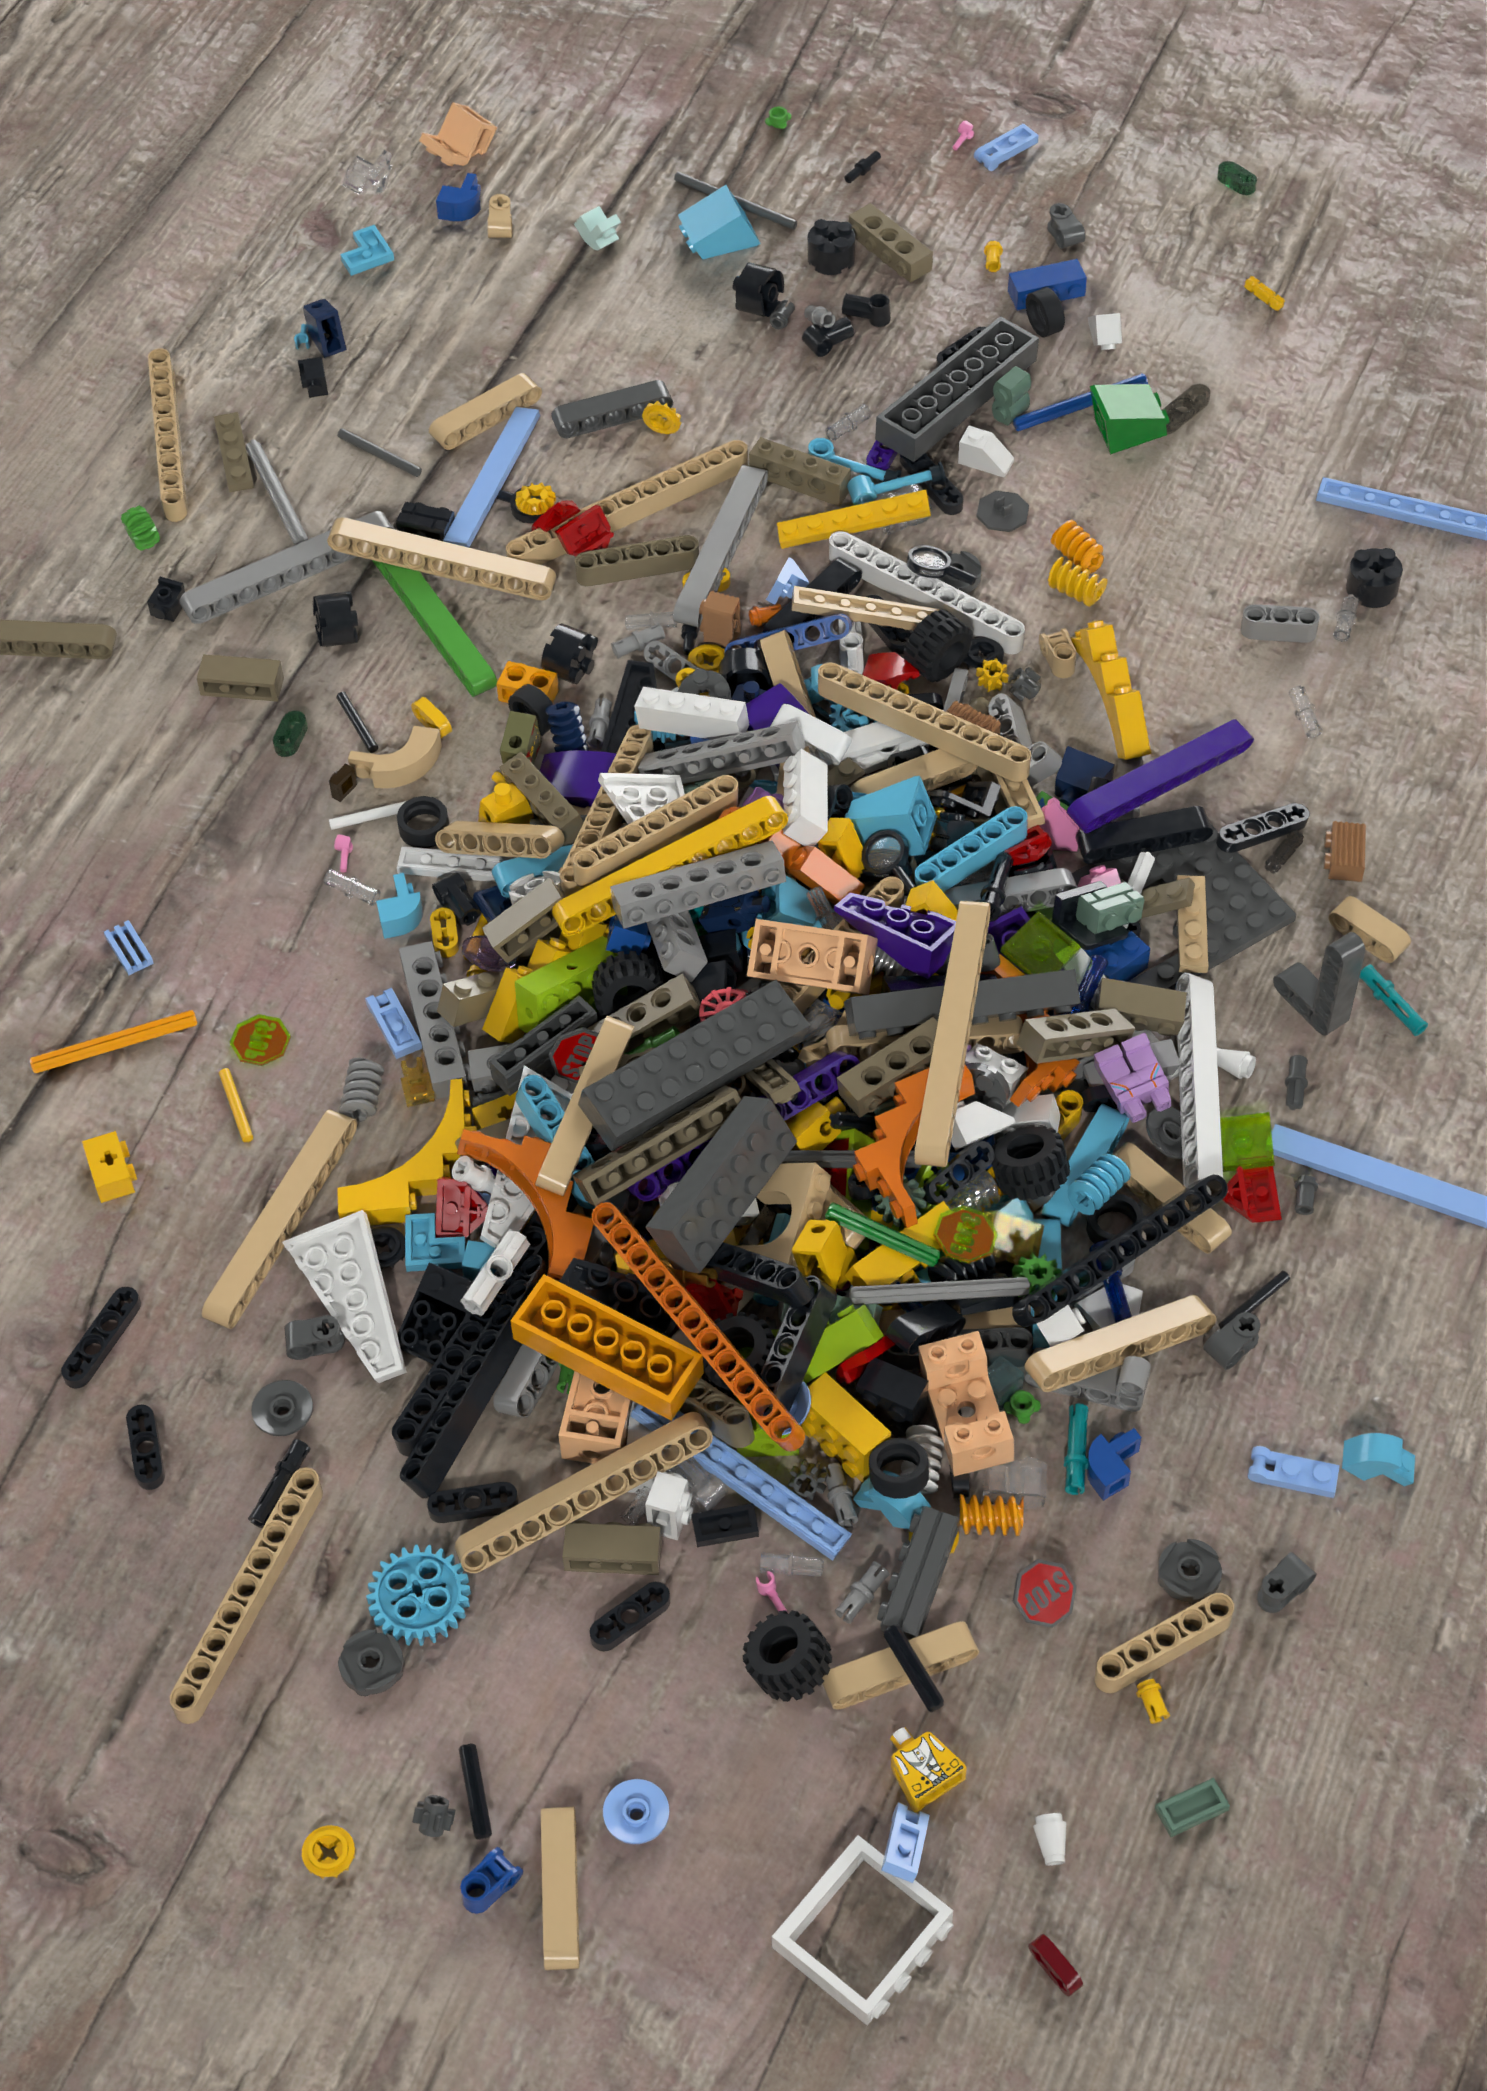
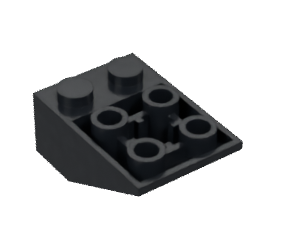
(434, 1313)

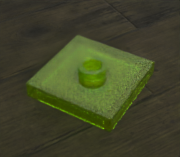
(1040, 947)
(1247, 1141)

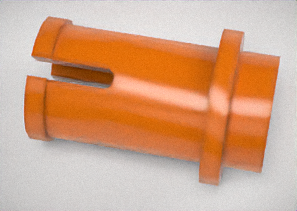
(763, 615)

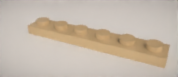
(858, 608)

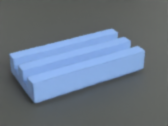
(120, 932)

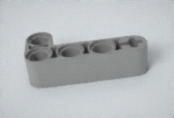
(1014, 727)
(1117, 1387)

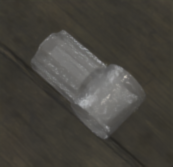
(705, 1487)

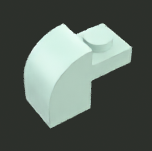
(597, 228)

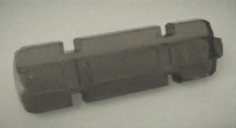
(1284, 851)

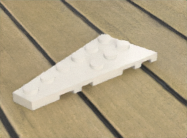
(640, 793)
(508, 1204)
(349, 1281)

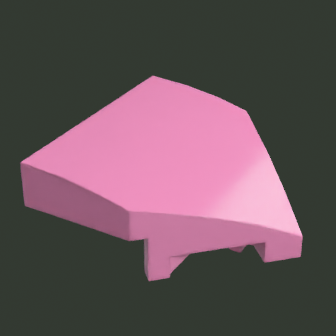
(1059, 826)

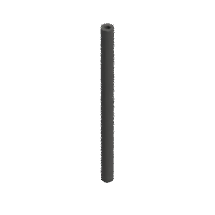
(745, 204)

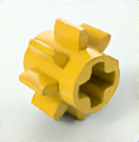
(990, 668)

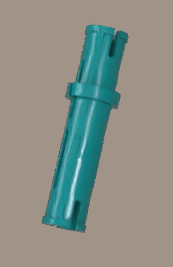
(1371, 978)
(1076, 1459)

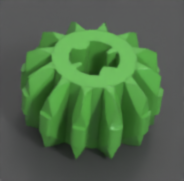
(140, 528)
(1036, 1270)

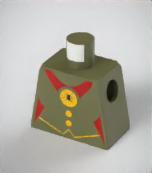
(522, 736)

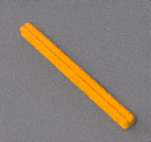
(113, 1041)

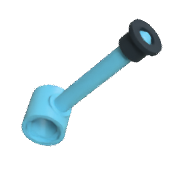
(824, 448)
(863, 489)

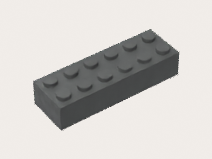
(721, 1184)

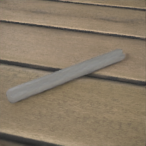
(276, 492)
(939, 1291)

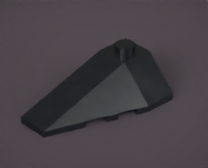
(620, 1292)

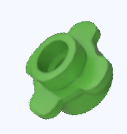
(778, 117)
(1024, 1398)

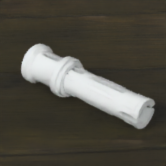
(477, 1176)

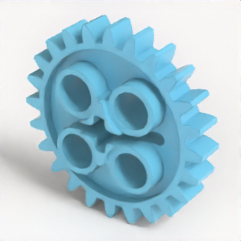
(427, 1619)

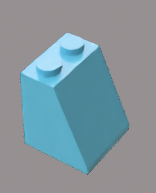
(717, 225)
(896, 808)

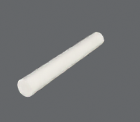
(365, 816)

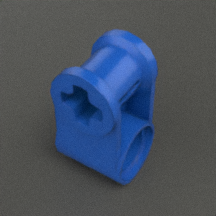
(492, 1875)

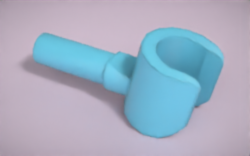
(302, 337)

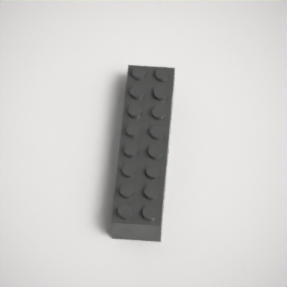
(954, 389)
(693, 1065)

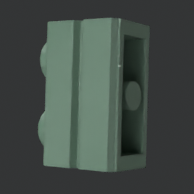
(1110, 908)

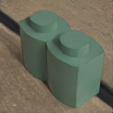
(1011, 395)

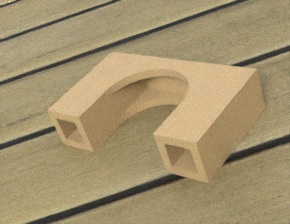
(805, 1189)

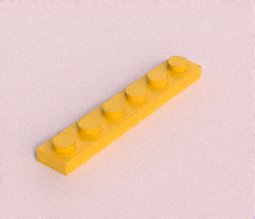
(854, 519)

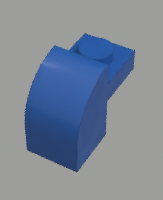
(459, 203)
(1105, 1462)

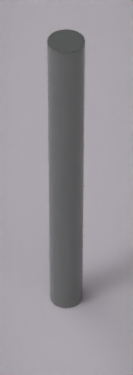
(379, 452)

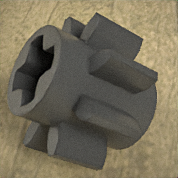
(1024, 683)
(804, 1487)
(433, 1816)

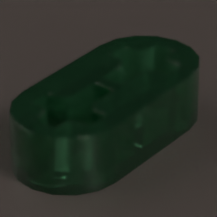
(1237, 178)
(294, 735)

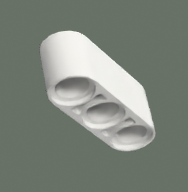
(823, 739)

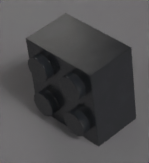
(893, 1395)

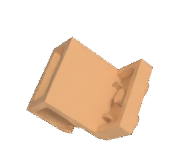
(460, 137)

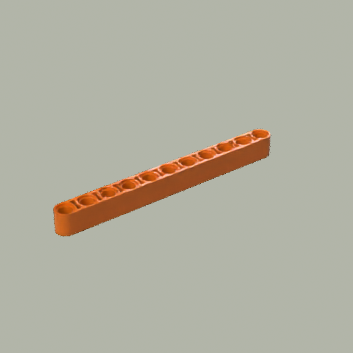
(705, 1333)

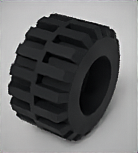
(938, 645)
(623, 972)
(1030, 1162)
(742, 1333)
(800, 1671)

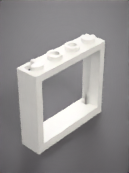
(898, 1978)

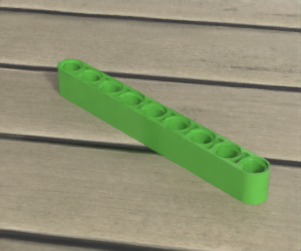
(440, 628)

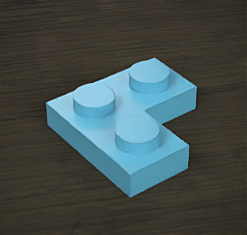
(371, 252)
(424, 1247)

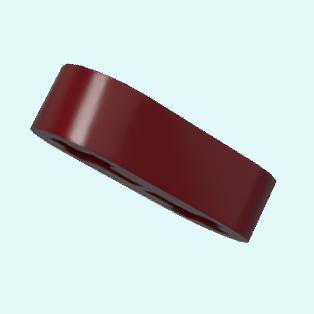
(1055, 1965)

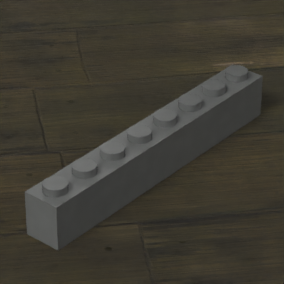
(995, 998)

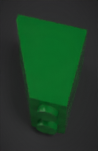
(1128, 415)

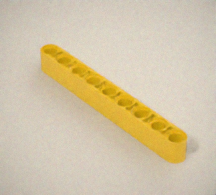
(720, 837)

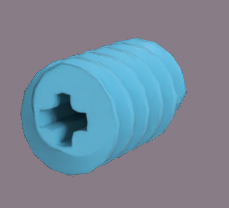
(1098, 1183)

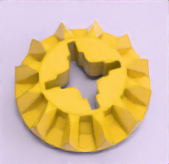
(657, 423)
(535, 506)
(709, 652)
(328, 1837)

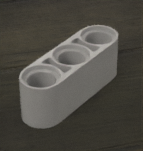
(1280, 623)

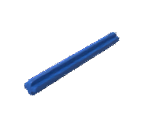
(1065, 407)

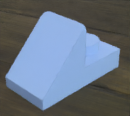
(787, 579)

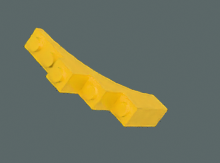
(1112, 677)
(502, 1016)
(394, 1194)

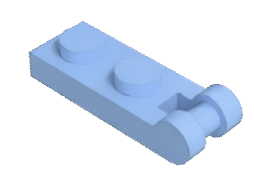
(1006, 146)
(394, 1023)
(1293, 1472)
(905, 1843)

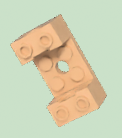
(841, 962)
(959, 1380)
(592, 1422)

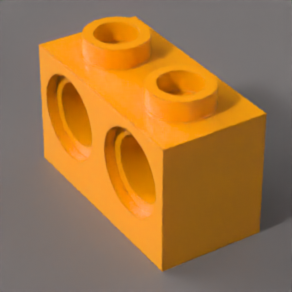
(519, 674)

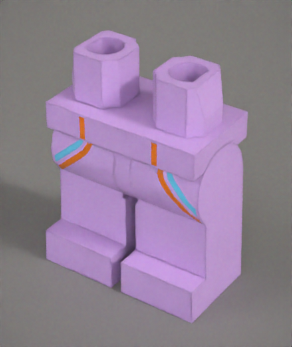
(1140, 1086)

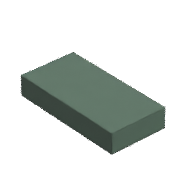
(1192, 1807)

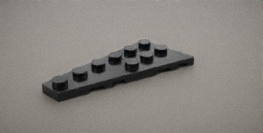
(635, 677)

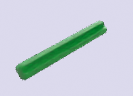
(882, 1234)

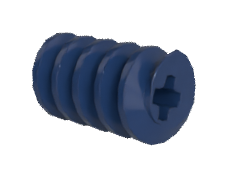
(567, 727)

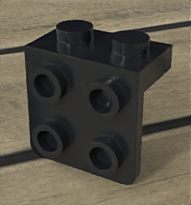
(976, 801)
(1065, 918)

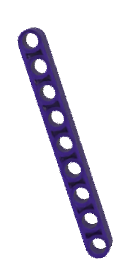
(1159, 776)
(808, 1095)

